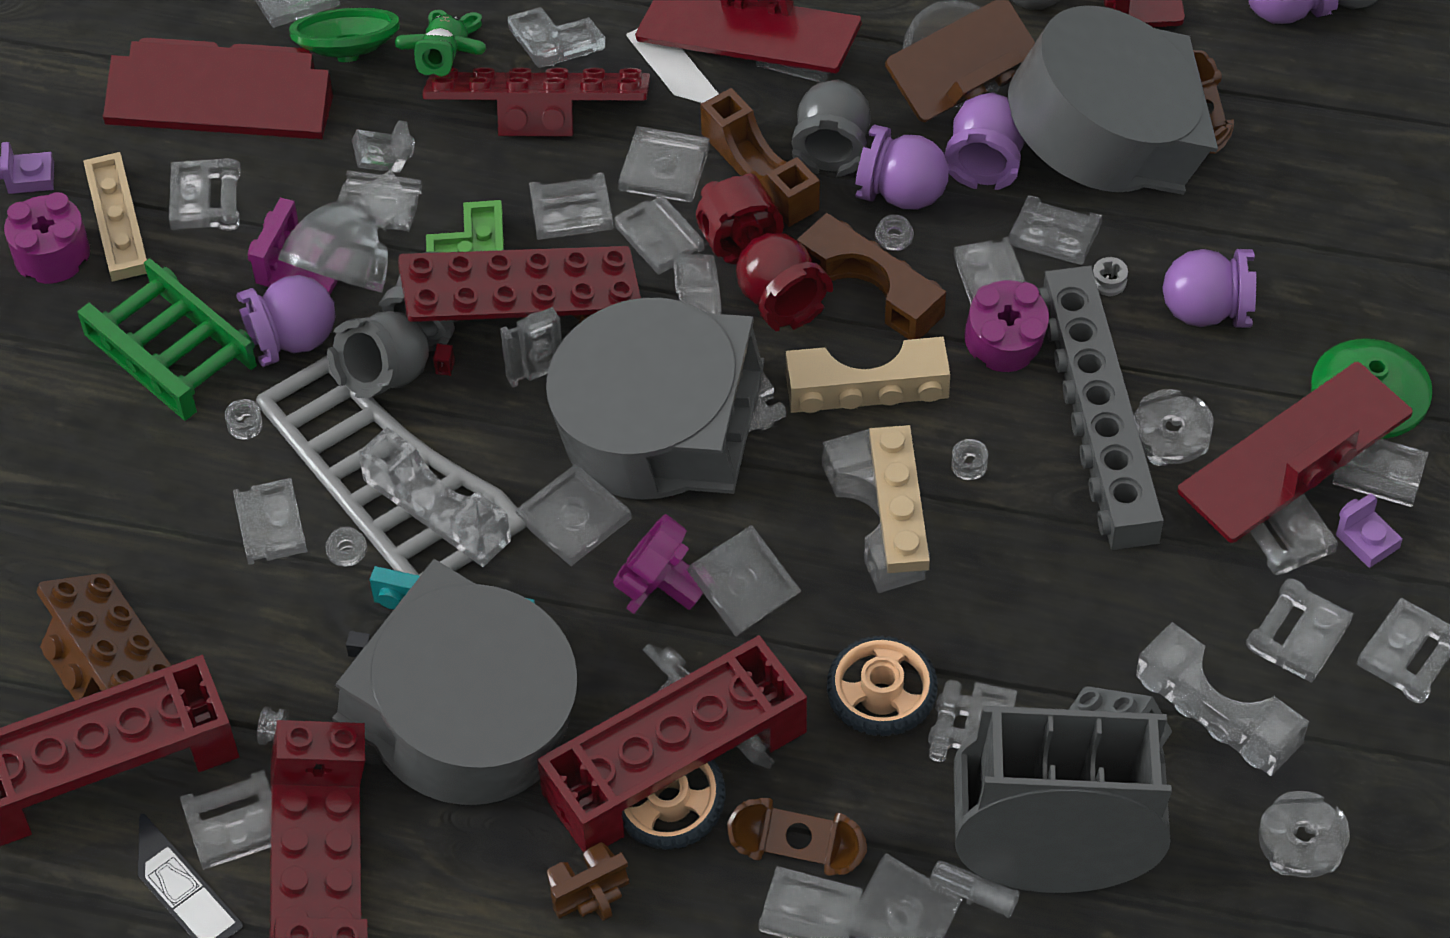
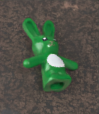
(443, 39)

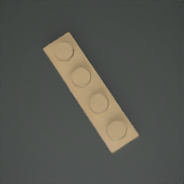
(116, 216)
(899, 499)

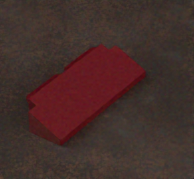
(218, 89)

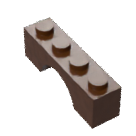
(737, 137)
(911, 299)

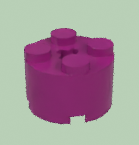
(46, 238)
(1006, 325)

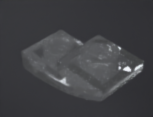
(698, 281)

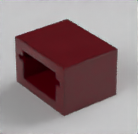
(444, 359)

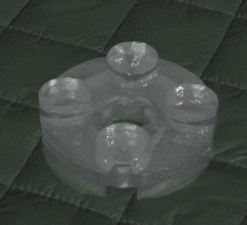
(1173, 446)
(1300, 857)

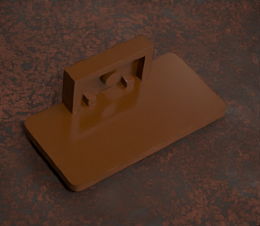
(961, 59)
(95, 635)

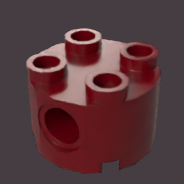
(735, 214)

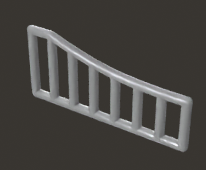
(331, 476)

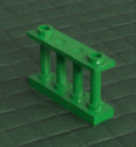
(153, 369)

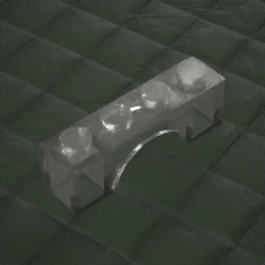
(401, 475)
(851, 475)
(1260, 731)

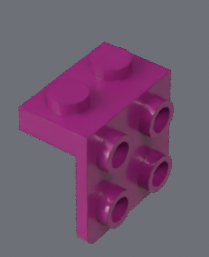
(265, 250)

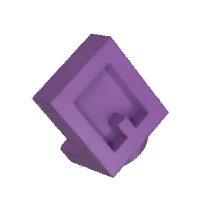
(26, 171)
(1366, 531)

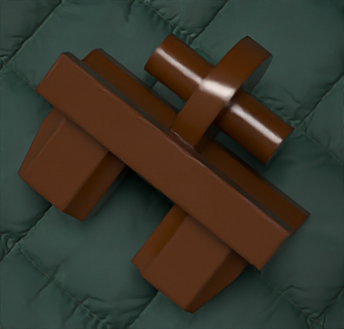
(592, 888)

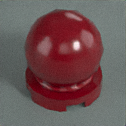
(782, 280)

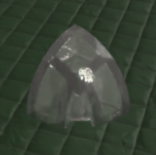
(340, 244)

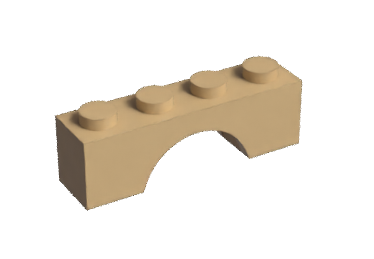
(823, 383)

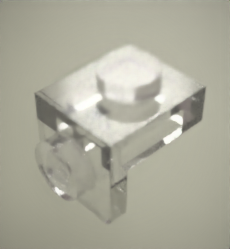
(383, 150)
(389, 201)

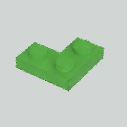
(481, 230)

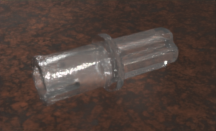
(975, 888)

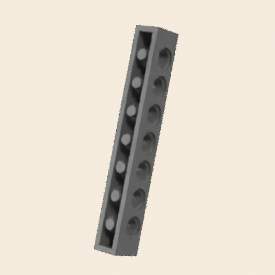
(1101, 409)

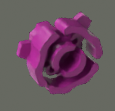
(659, 564)

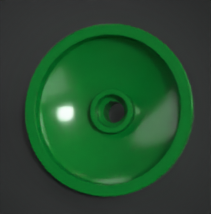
(345, 32)
(1394, 368)

